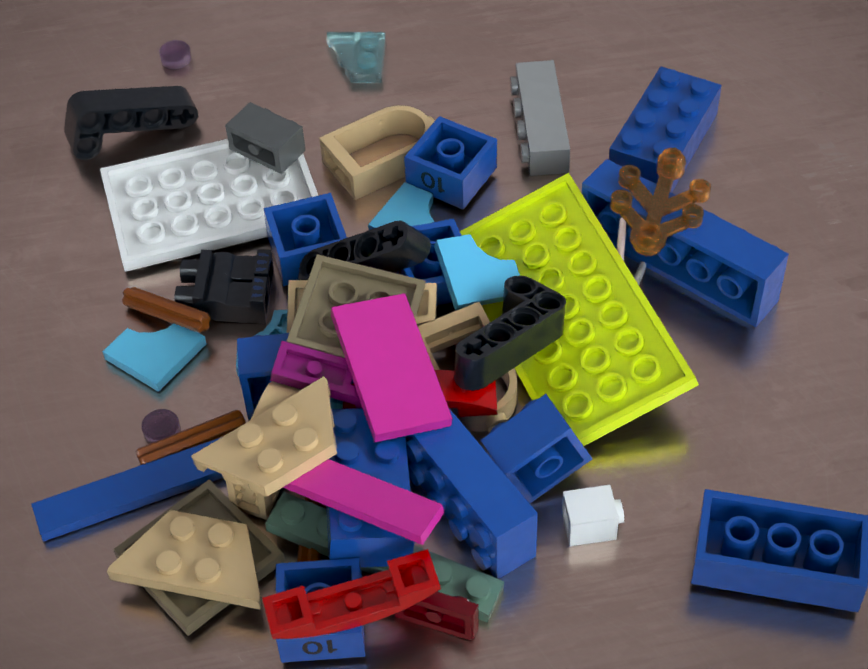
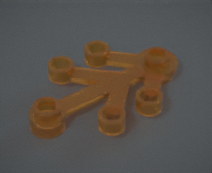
(650, 235)

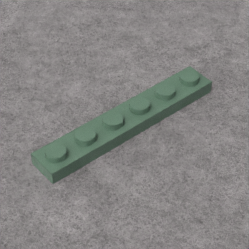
(307, 526)

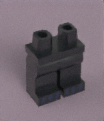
(228, 285)

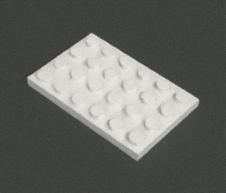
(195, 201)

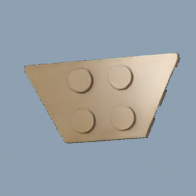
(276, 443)
(194, 559)

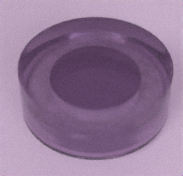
(175, 54)
(160, 425)

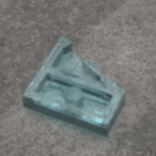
(360, 54)

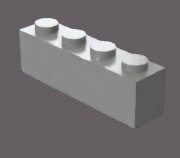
(542, 118)

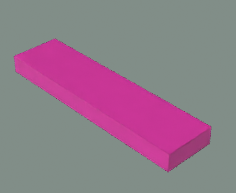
(370, 500)

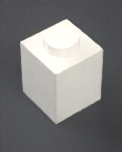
(591, 515)

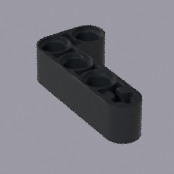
(124, 110)
(384, 248)
(528, 323)

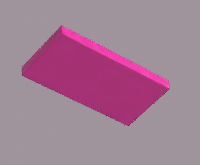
(390, 367)

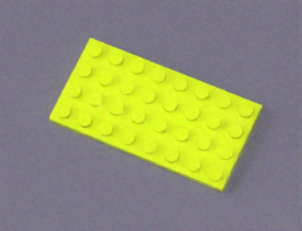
(613, 345)

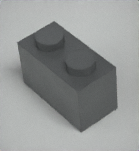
(265, 137)

